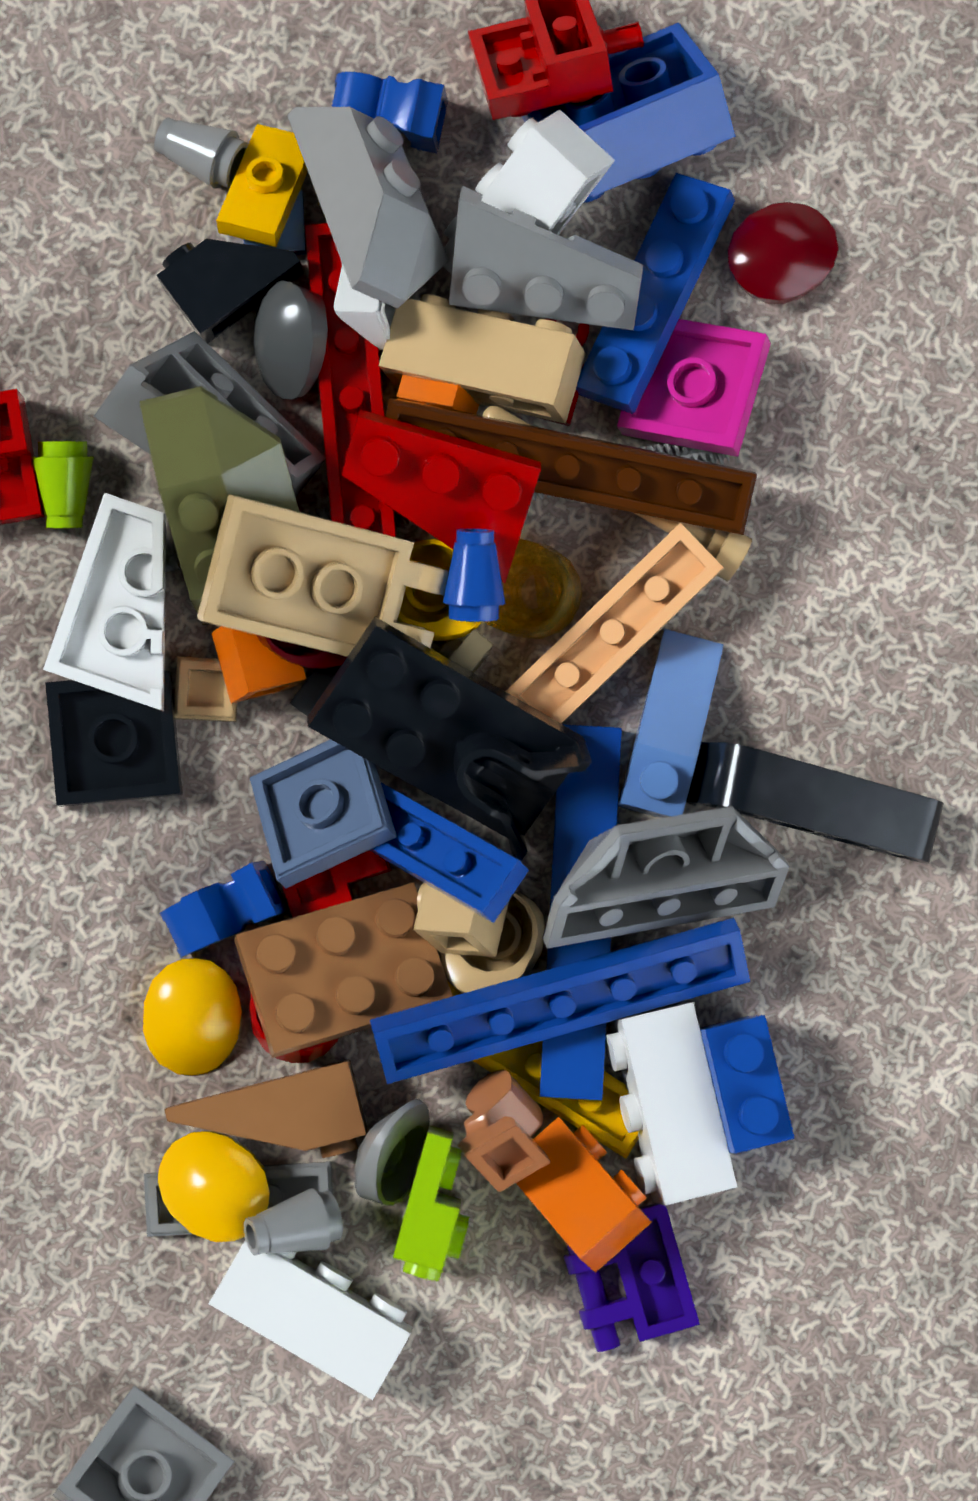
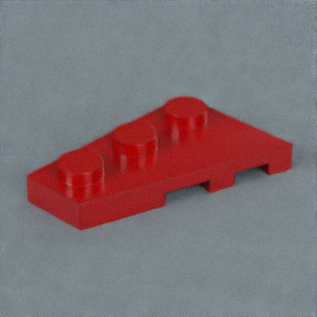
(443, 481)

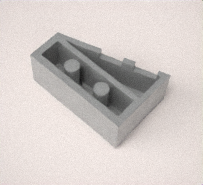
(194, 364)

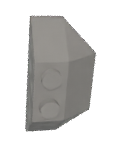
(369, 201)
(665, 877)

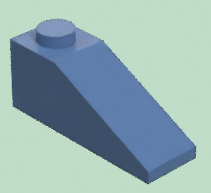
(671, 725)

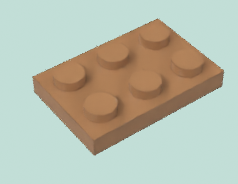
(339, 969)

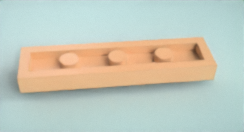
(617, 626)

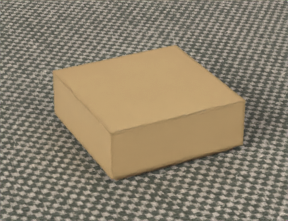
(202, 691)

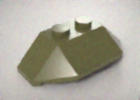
(199, 458)

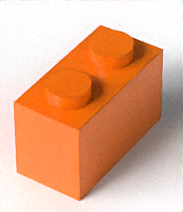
(581, 1198)

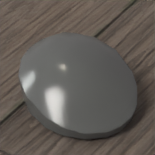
(290, 338)

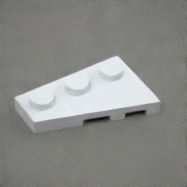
(116, 606)

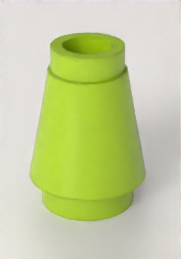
(63, 481)

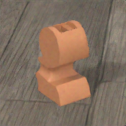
(501, 1130)

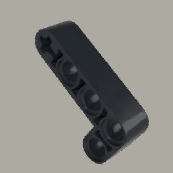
(815, 800)

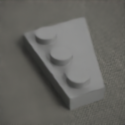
(525, 270)

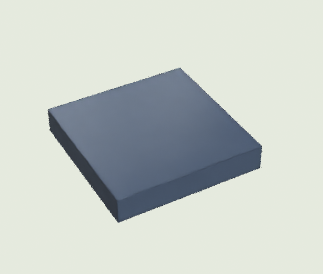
(320, 811)

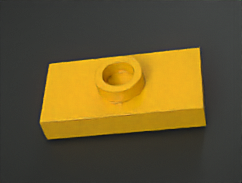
(263, 187)

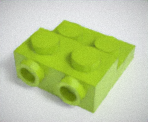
(432, 1219)

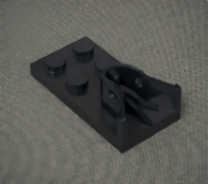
(448, 732)

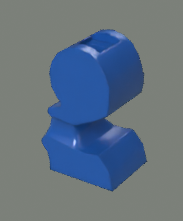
(412, 107)
(224, 909)

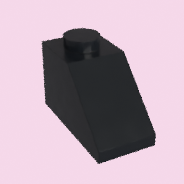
(223, 281)

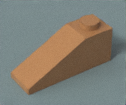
(292, 1111)

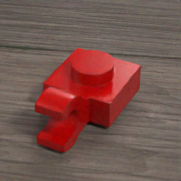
(333, 884)

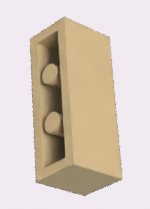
(487, 355)

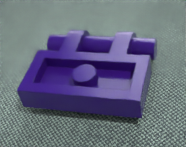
(653, 1285)

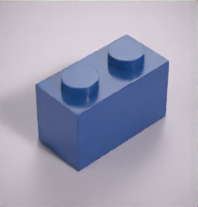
(747, 1083)

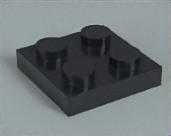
(111, 745)

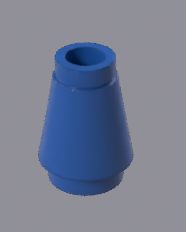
(474, 577)

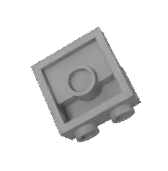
(145, 1457)

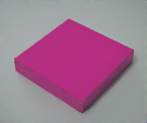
(701, 389)

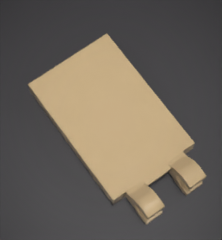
(309, 578)

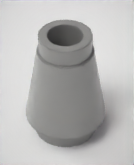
(201, 150)
(295, 1225)

